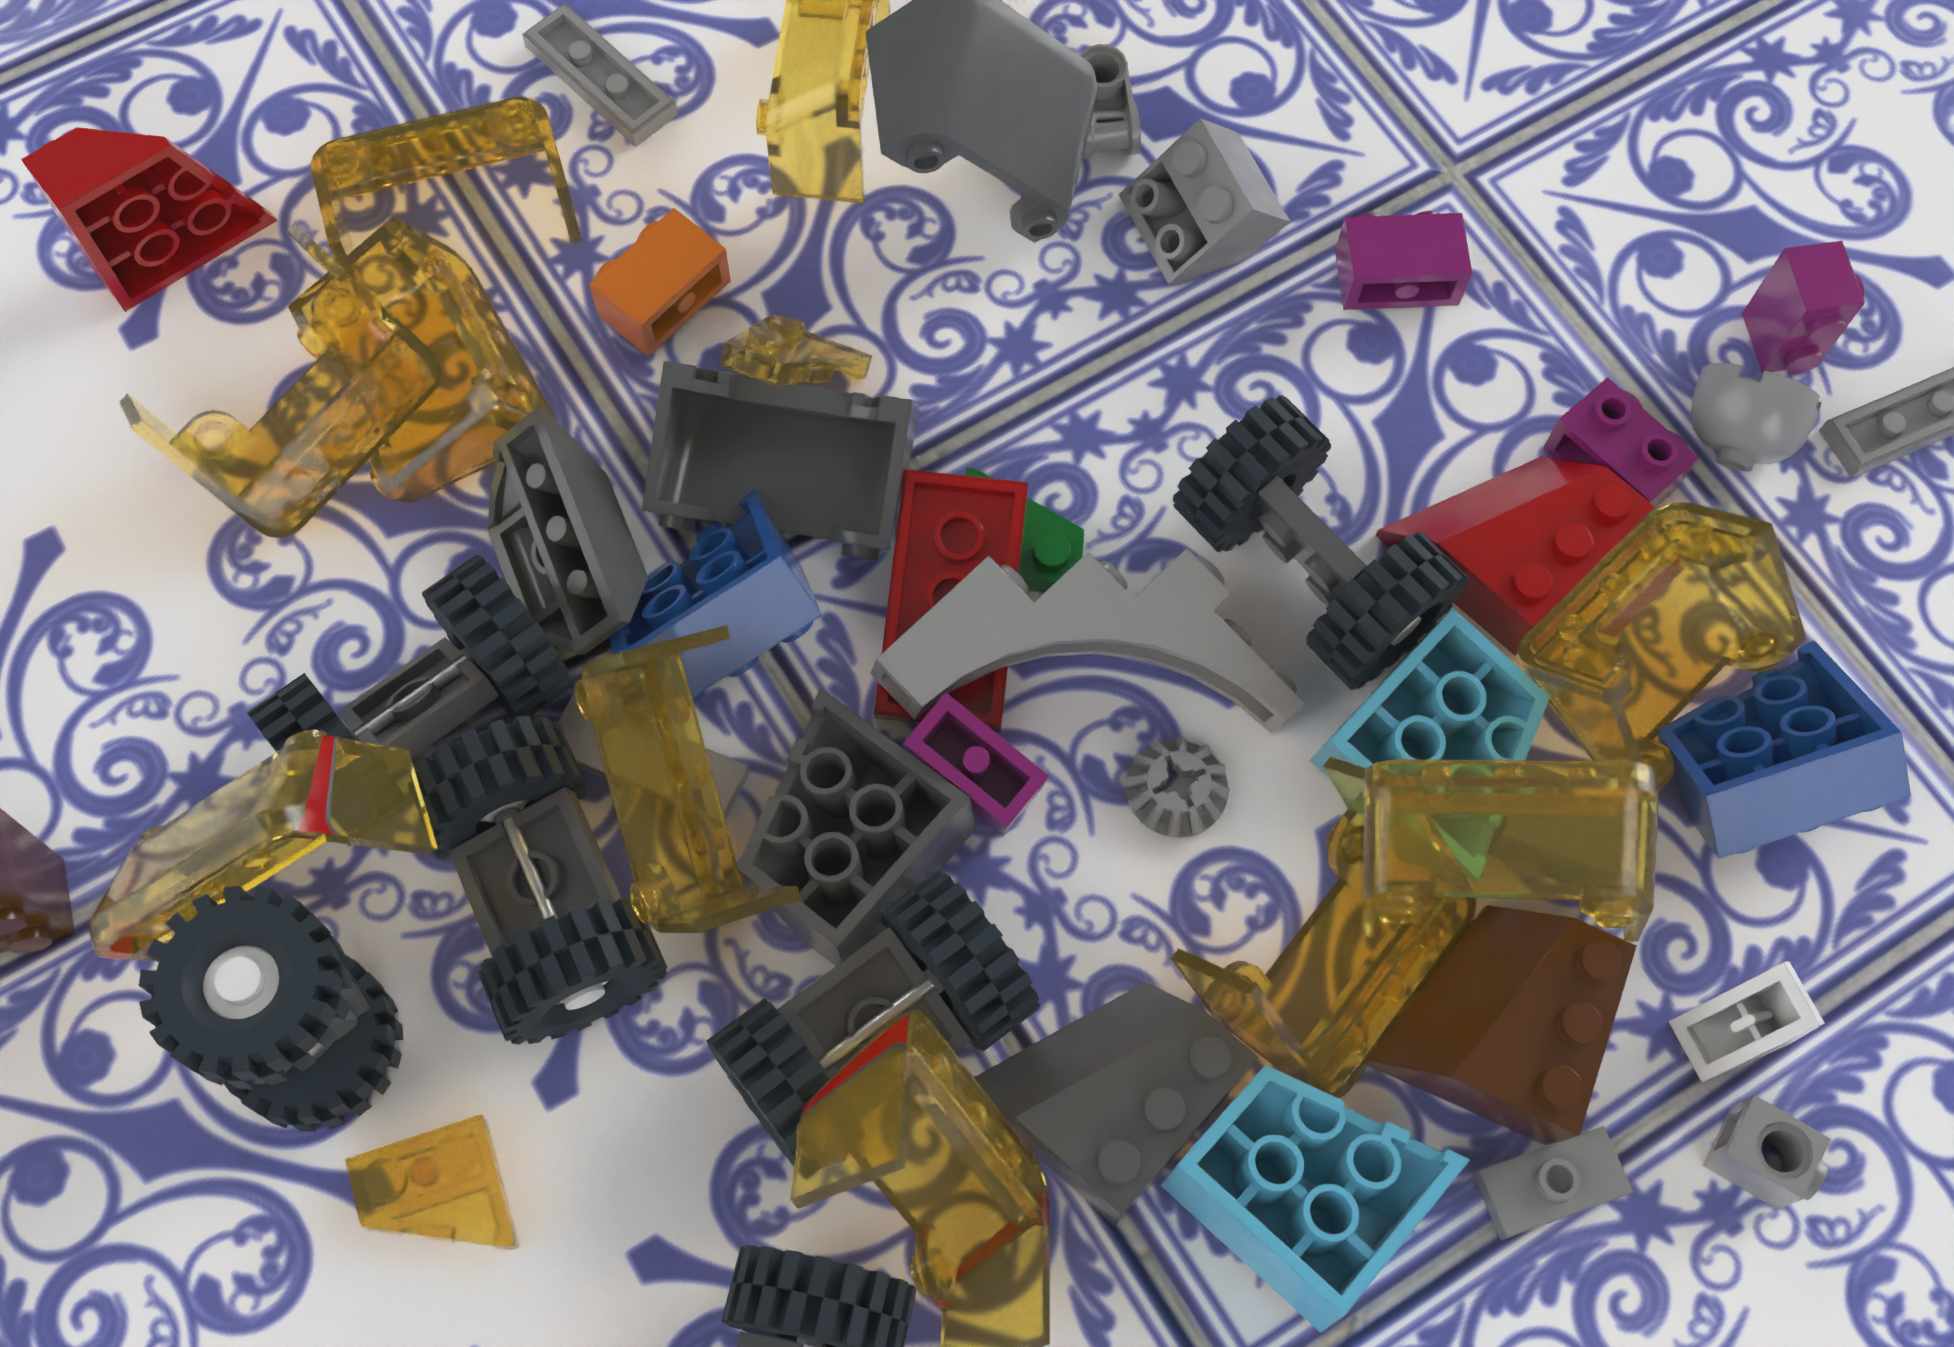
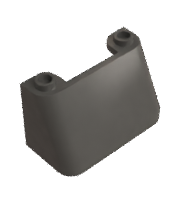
(986, 89)
(813, 454)

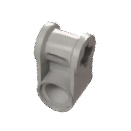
(1115, 115)

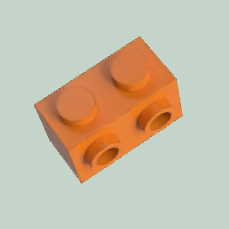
(660, 281)

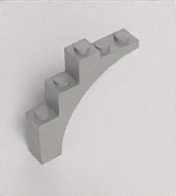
(1170, 623)

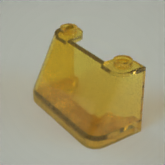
(482, 373)
(1658, 625)

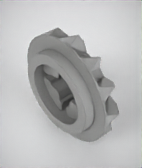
(1167, 812)

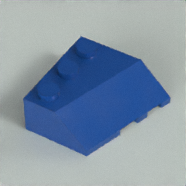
(734, 579)
(1785, 755)

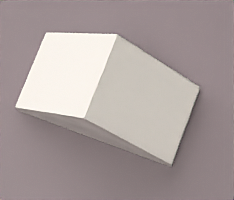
(1746, 1022)

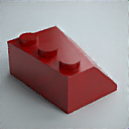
(141, 208)
(1527, 538)

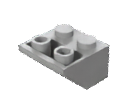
(1203, 204)

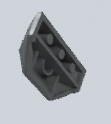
(562, 535)

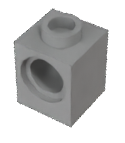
(1739, 1156)

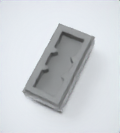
(1552, 1183)

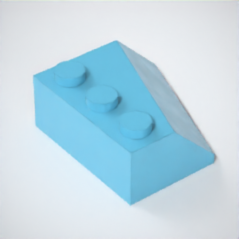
(1443, 702)
(1309, 1191)

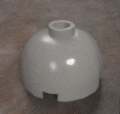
(1750, 416)

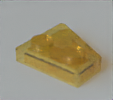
(786, 354)
(436, 1187)

